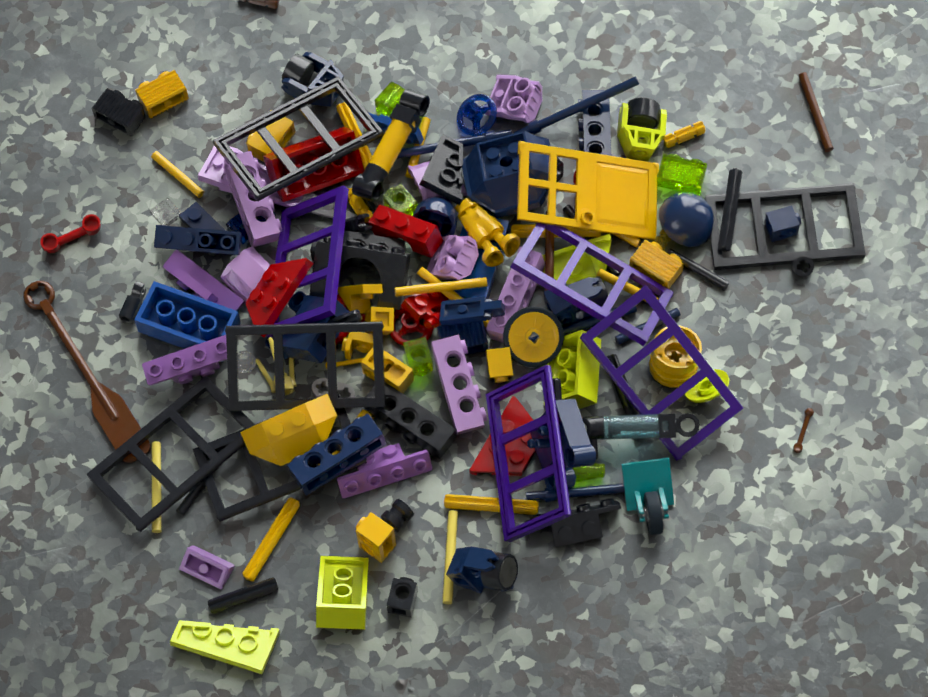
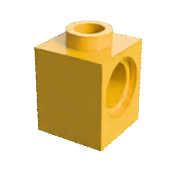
(382, 314)
(499, 364)

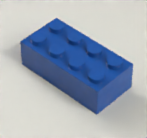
(182, 317)

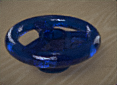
(475, 113)

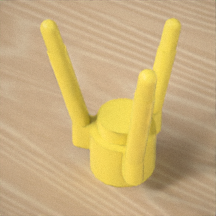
(289, 380)

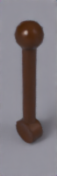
(797, 448)

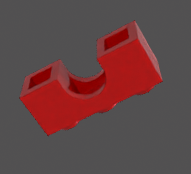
(419, 234)

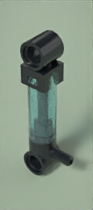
(636, 427)

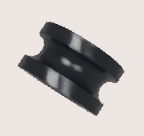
(798, 271)

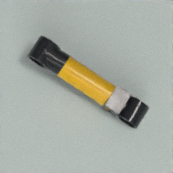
(404, 121)

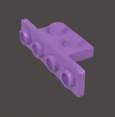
(200, 281)
(187, 363)
(384, 468)

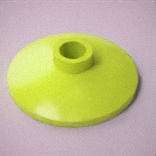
(704, 390)

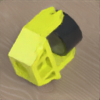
(638, 121)

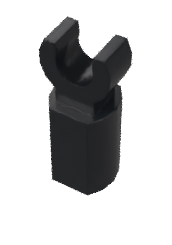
(357, 223)
(132, 303)

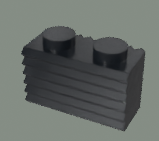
(119, 111)

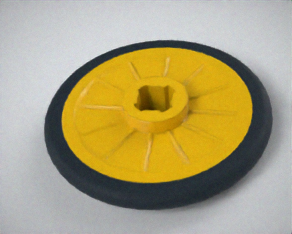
(546, 345)

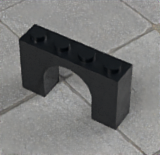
(391, 264)

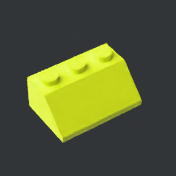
(577, 370)

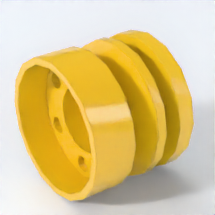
(670, 361)

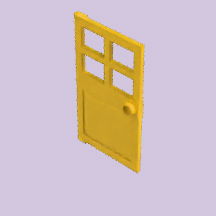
(610, 192)

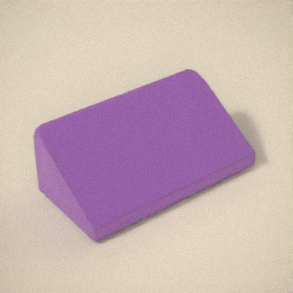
(206, 566)

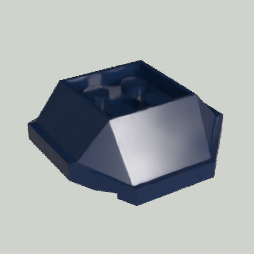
(493, 174)

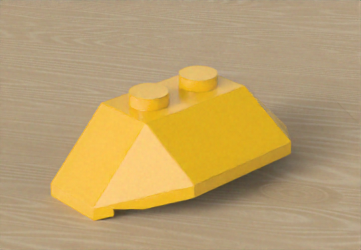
(291, 432)

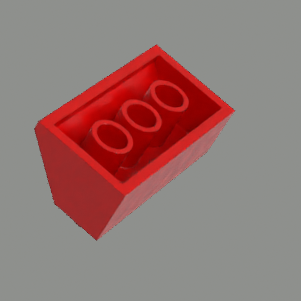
(308, 151)

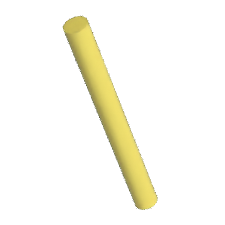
(156, 486)
(450, 550)

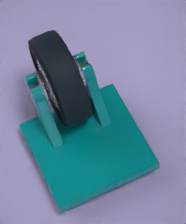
(649, 491)

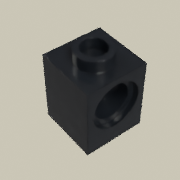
(398, 606)

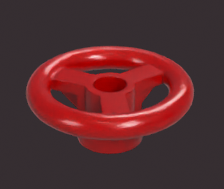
(405, 319)

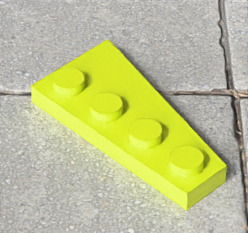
(233, 645)

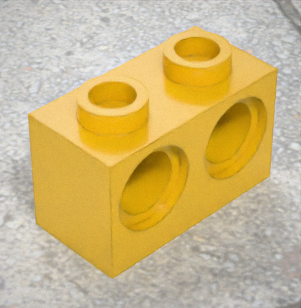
(395, 372)
(375, 537)

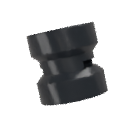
(397, 514)

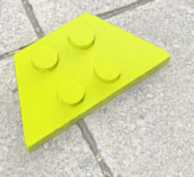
(587, 265)

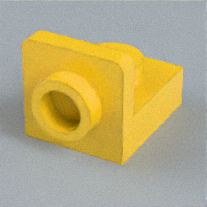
(361, 341)

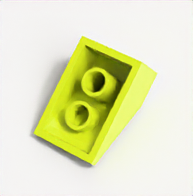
(342, 592)

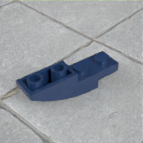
(197, 240)

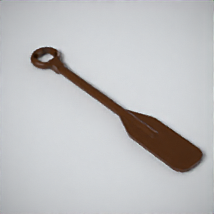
(106, 404)

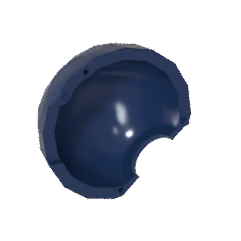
(686, 219)

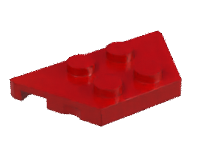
(275, 290)
(517, 451)

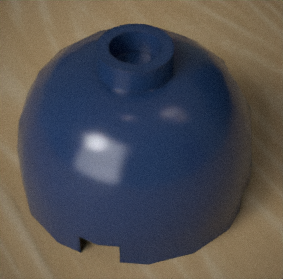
(438, 212)

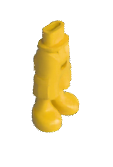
(484, 229)

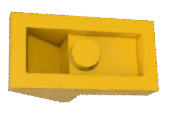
(358, 296)

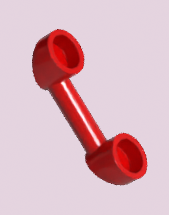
(90, 226)

